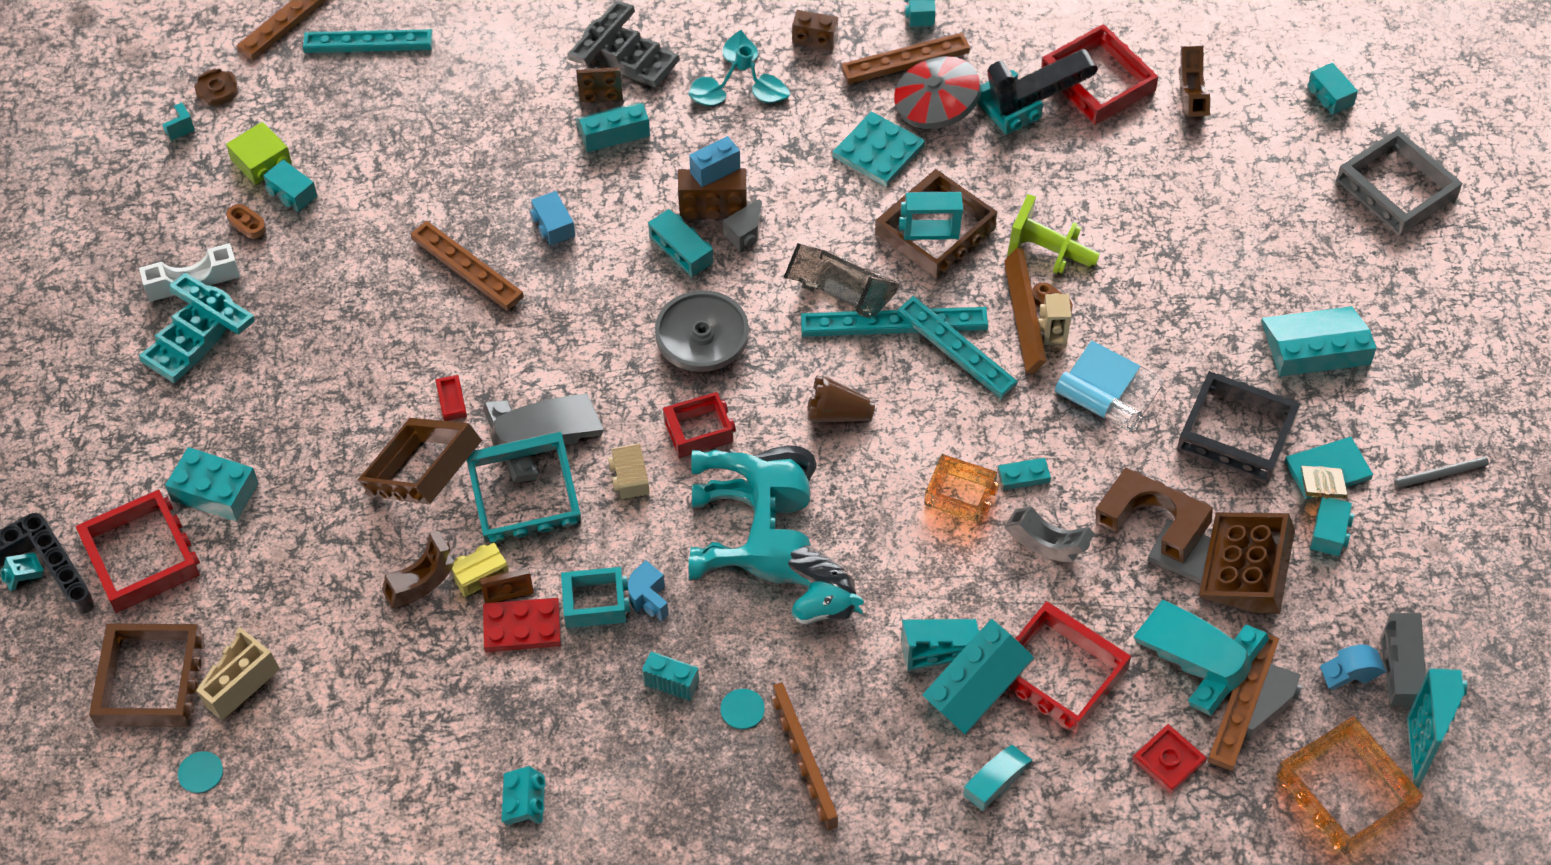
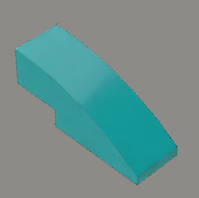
(996, 777)

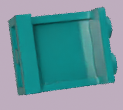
(1014, 121)

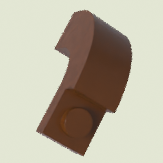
(1193, 93)
(422, 576)

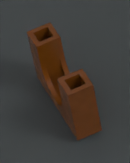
(1135, 491)

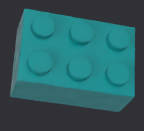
(212, 484)

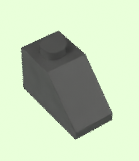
(744, 226)

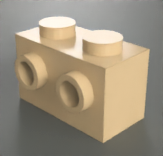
(1055, 319)

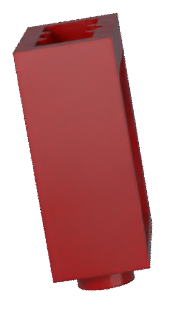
(692, 408)

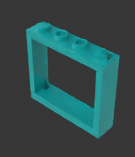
(515, 450)

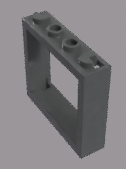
(1380, 203)

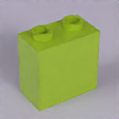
(257, 151)

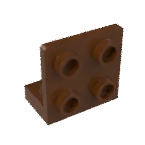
(599, 84)

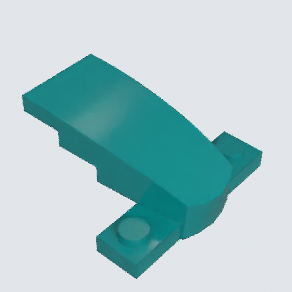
(193, 328)
(1201, 651)

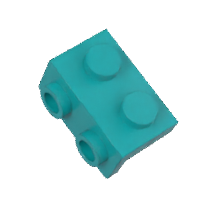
(523, 796)

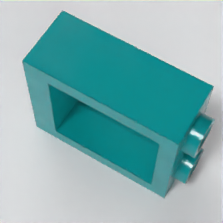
(931, 204)
(596, 615)

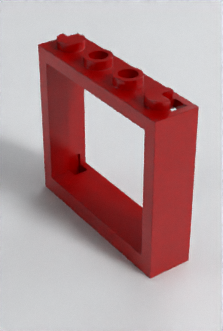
(1124, 56)
(155, 583)
(1087, 640)

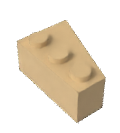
(237, 675)

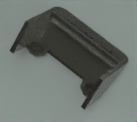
(841, 278)

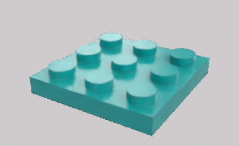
(878, 148)

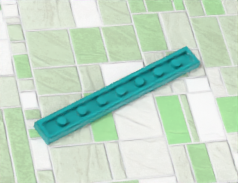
(887, 322)

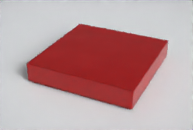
(1169, 758)

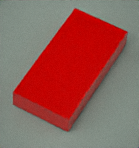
(451, 398)

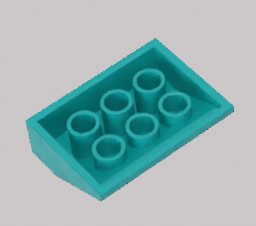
(1319, 341)
(1431, 716)

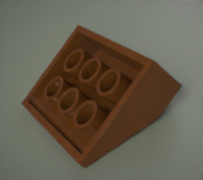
(1248, 560)

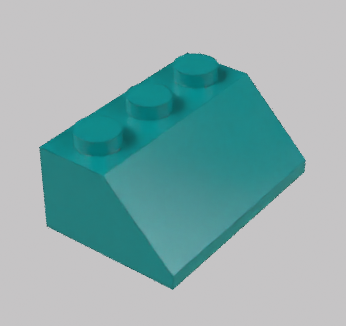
(614, 126)

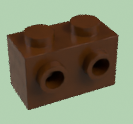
(815, 29)

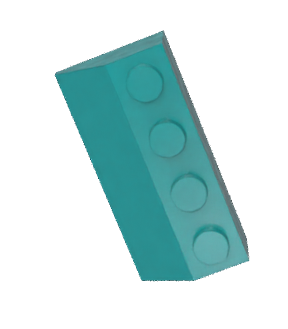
(978, 676)

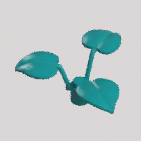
(742, 53)

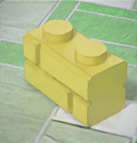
(482, 563)

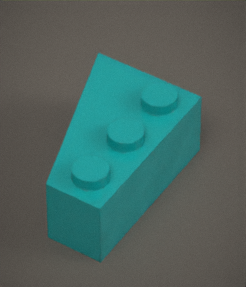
(935, 640)

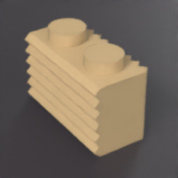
(630, 471)

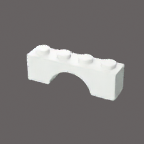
(214, 268)

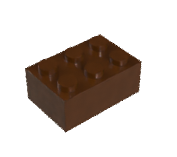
(714, 200)

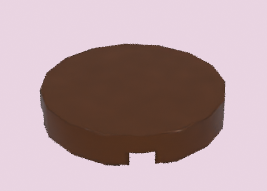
(216, 87)

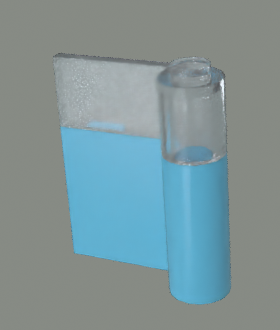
(1110, 386)

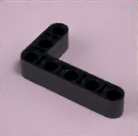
(1014, 95)
(28, 538)

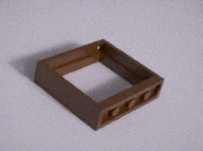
(937, 182)
(461, 443)
(146, 717)

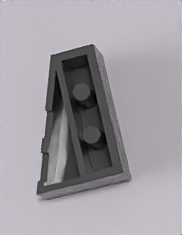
(1403, 657)

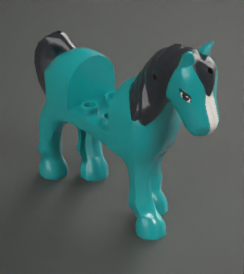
(774, 485)

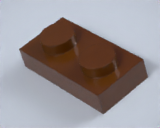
(506, 585)

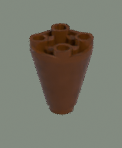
(838, 403)

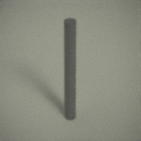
(1441, 472)

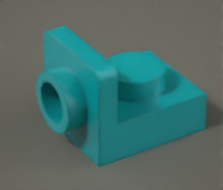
(20, 568)

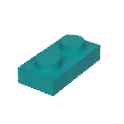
(1024, 473)

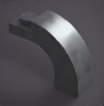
(1045, 539)

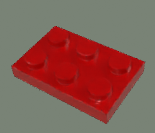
(521, 624)

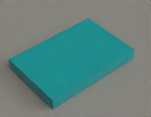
(1337, 454)

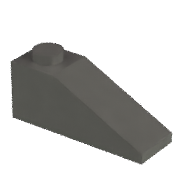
(1275, 698)

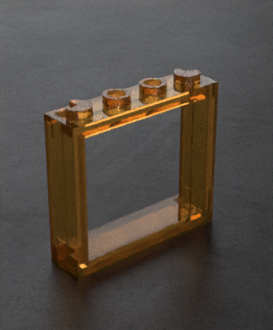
(1377, 760)

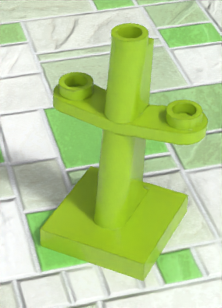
(1028, 230)

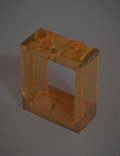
(967, 471)

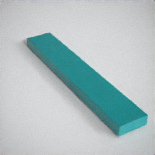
(368, 40)
(957, 347)

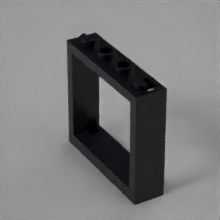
(1225, 454)

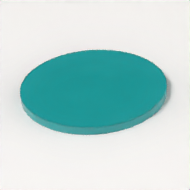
(742, 708)
(200, 772)

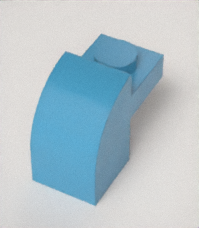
(644, 588)
(1353, 662)

